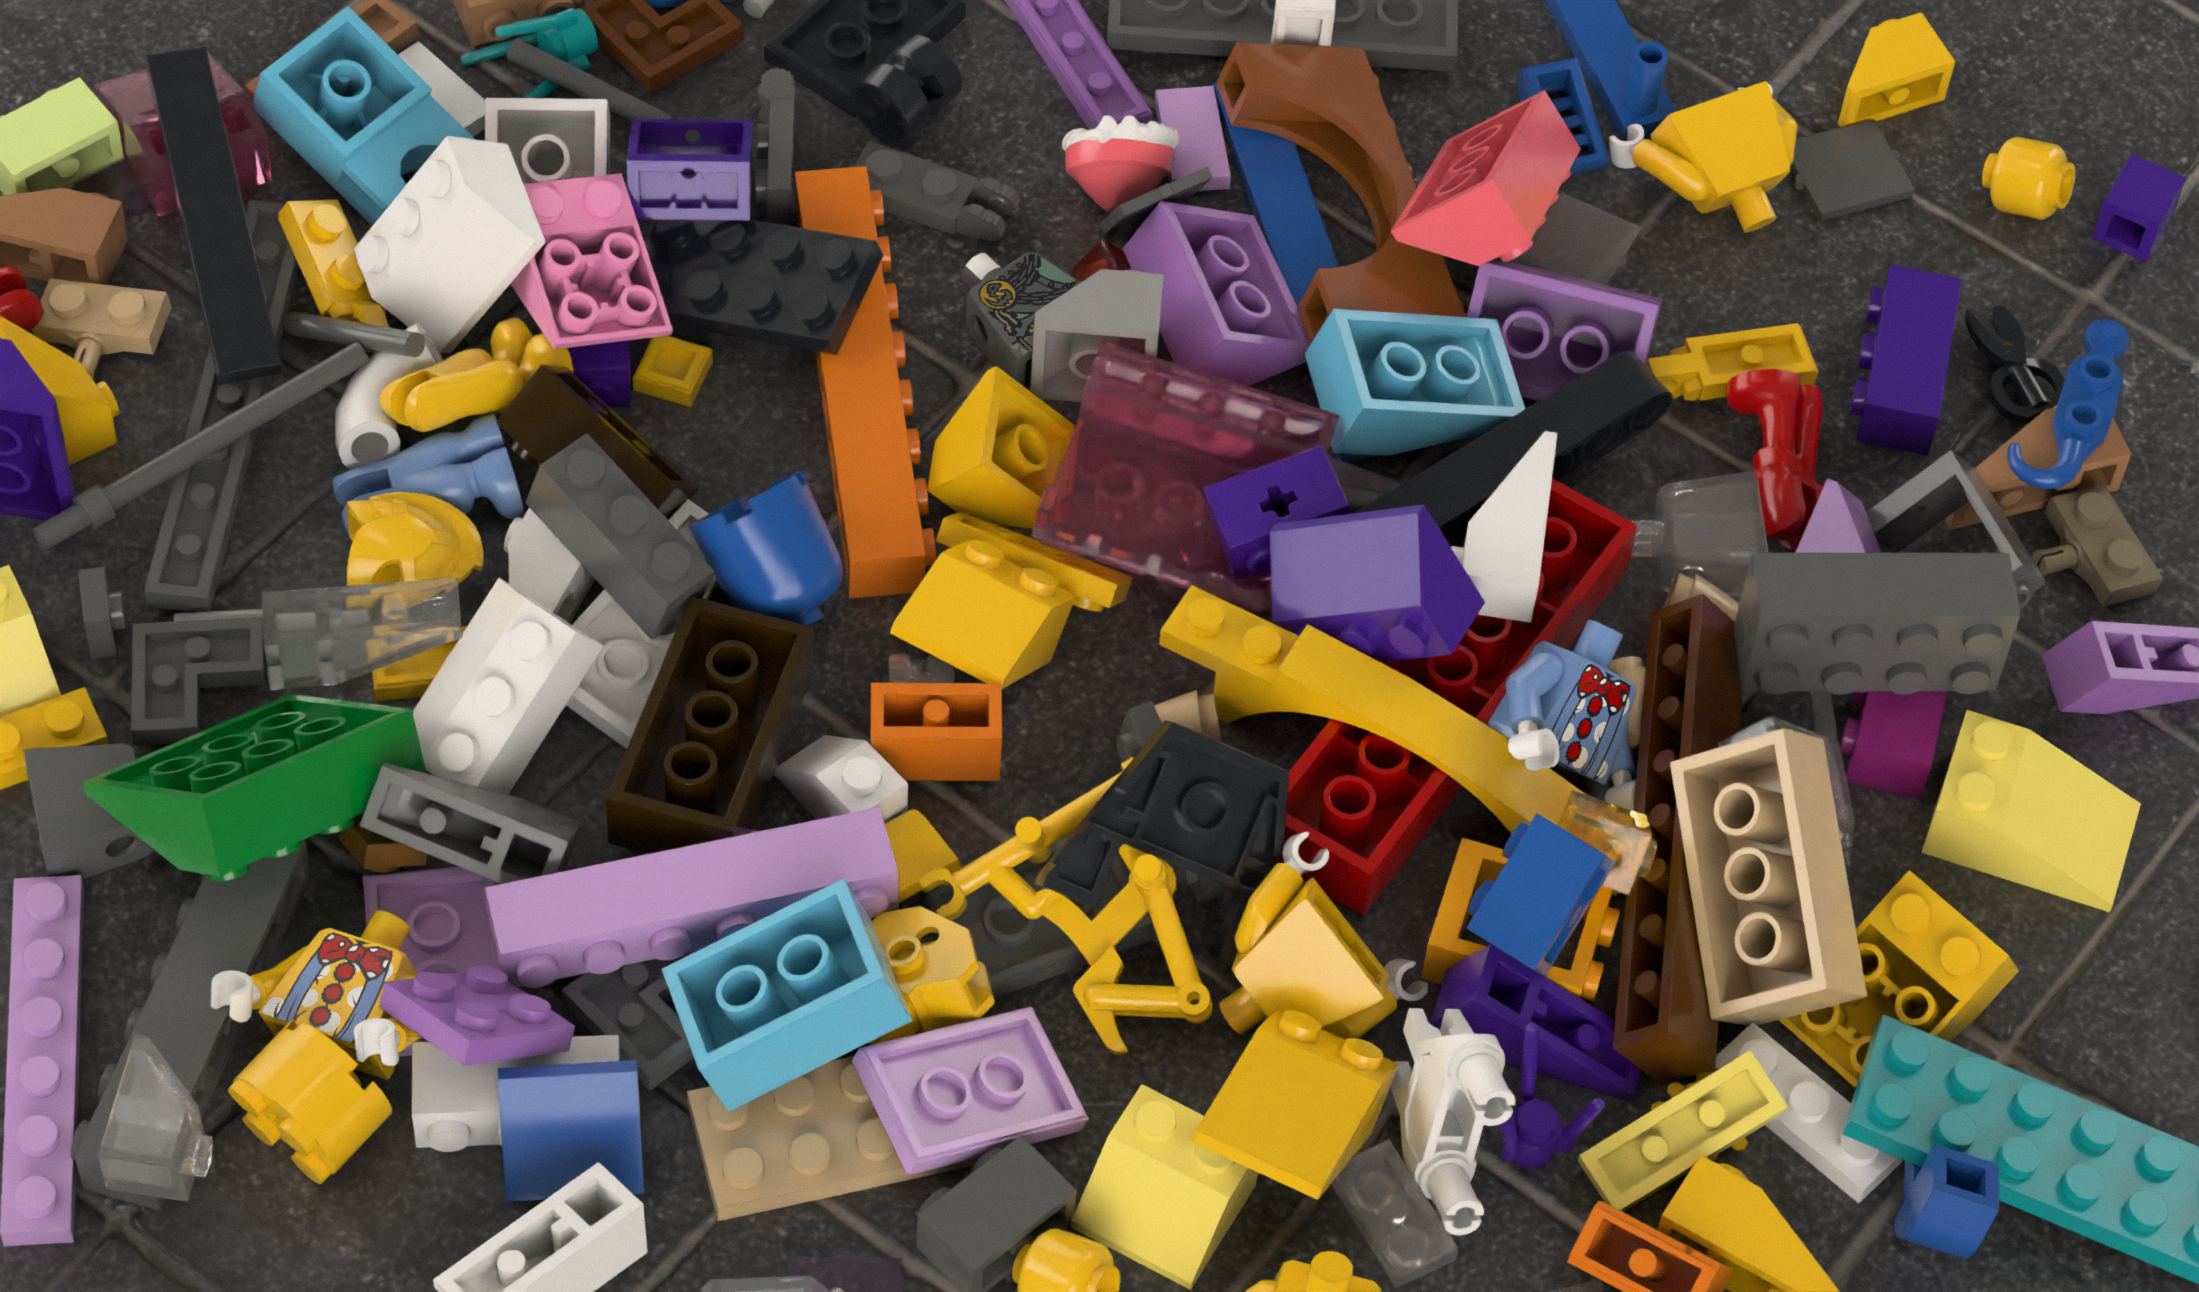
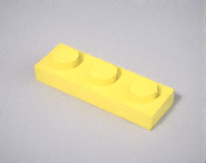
(1674, 1135)

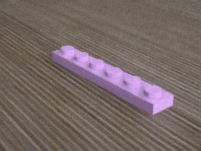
(42, 1061)

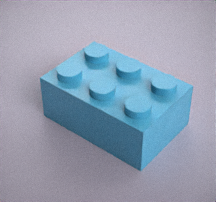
(786, 995)

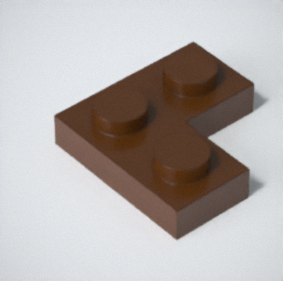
(664, 46)

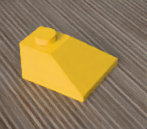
(83, 406)
(999, 452)

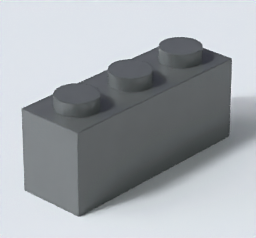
(618, 535)

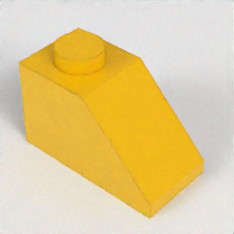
(1897, 71)

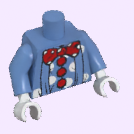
(1572, 712)

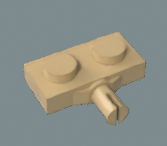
(102, 319)

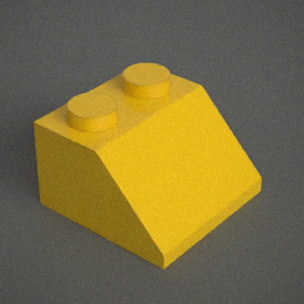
(985, 614)

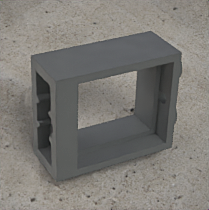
(1935, 496)

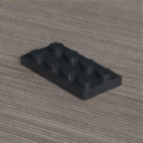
(762, 280)

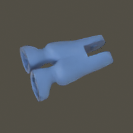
(443, 466)

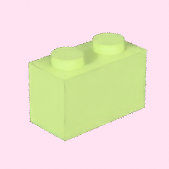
(56, 140)

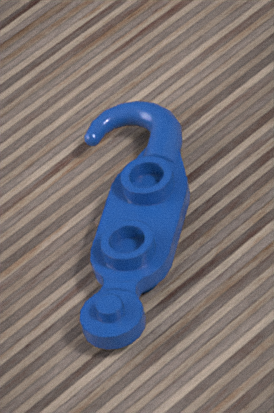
(2083, 407)

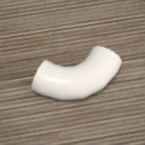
(361, 426)

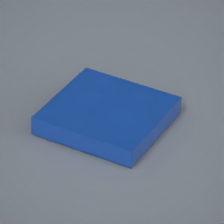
(565, 1122)

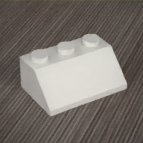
(451, 240)
(500, 690)

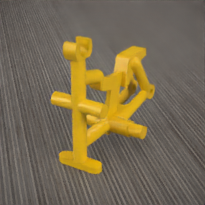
(1148, 890)

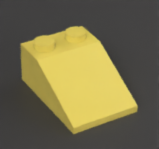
(2031, 814)

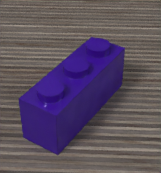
(1905, 359)

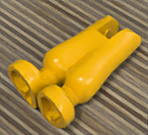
(472, 379)

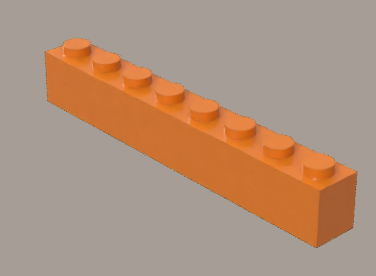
(868, 405)

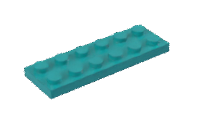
(2052, 1147)

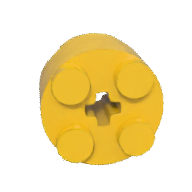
(309, 1099)

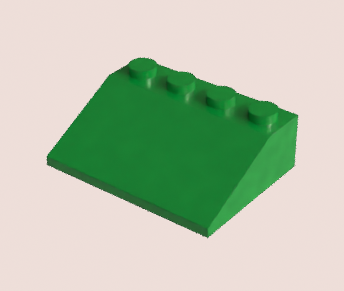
(258, 781)

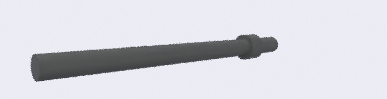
(98, 505)

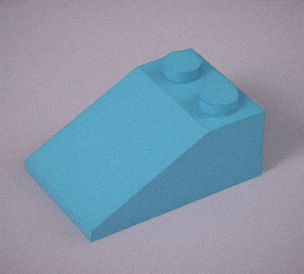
(1410, 379)

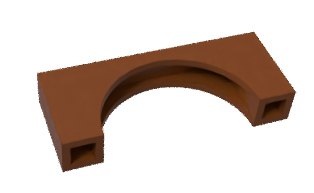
(1335, 109)

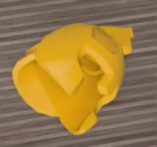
(410, 540)

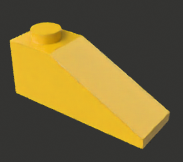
(1743, 1229)

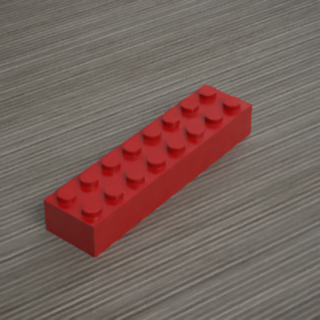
(1379, 799)

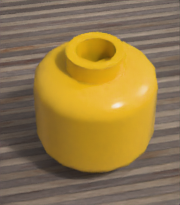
(2029, 178)
(1065, 1264)

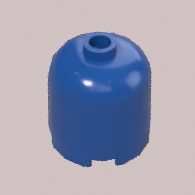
(773, 554)

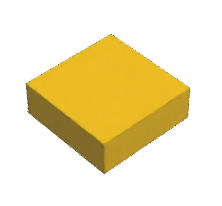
(673, 370)

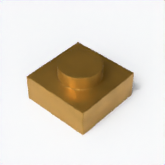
(377, 851)

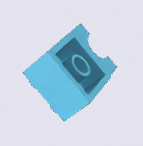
(354, 112)

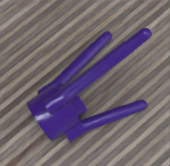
(1535, 1126)

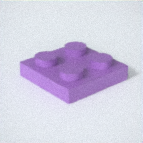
(477, 1015)

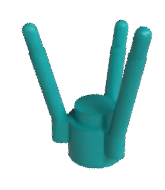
(563, 35)

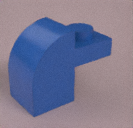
(1948, 1202)

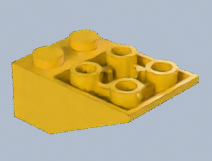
(1918, 968)

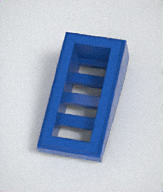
(1568, 77)

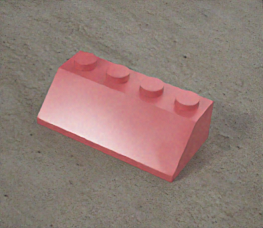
(1491, 185)

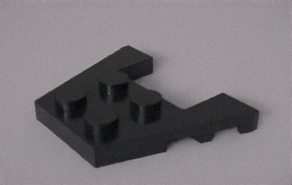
(1188, 806)

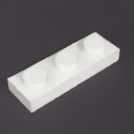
(1813, 1117)

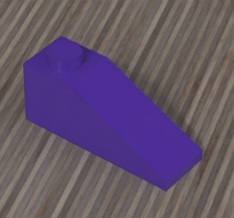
(1573, 1037)

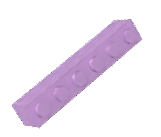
(682, 896)

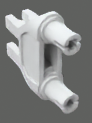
(1444, 1108)

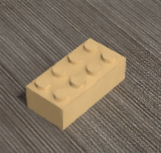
(1767, 878)

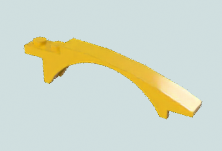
(1315, 674)

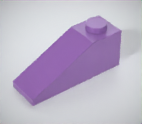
(2123, 667)

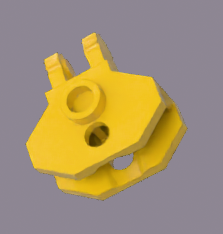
(936, 978)

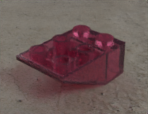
(133, 107)

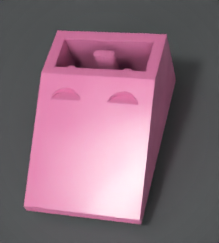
(594, 270)

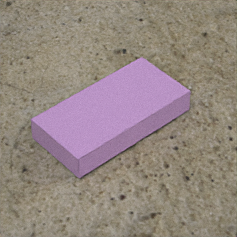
(1201, 139)

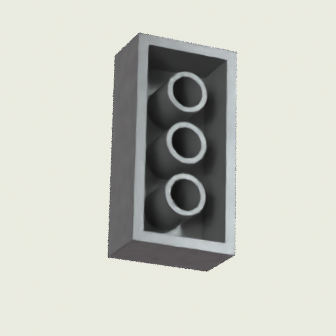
(1875, 622)

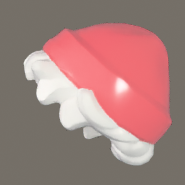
(1120, 159)

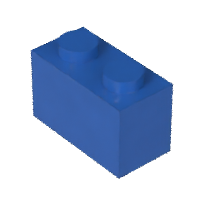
(1538, 893)

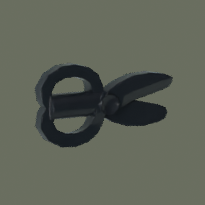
(2009, 351)

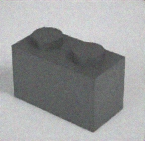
(992, 1214)

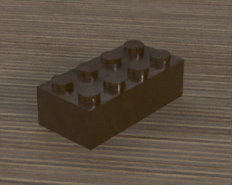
(710, 729)

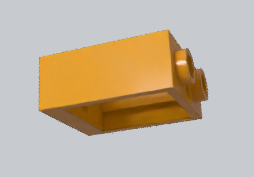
(1480, 862)

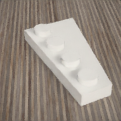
(629, 662)

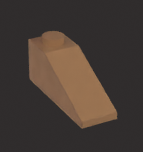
(62, 235)
(2040, 451)

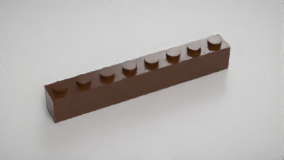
(1687, 709)

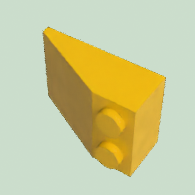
(1298, 1102)

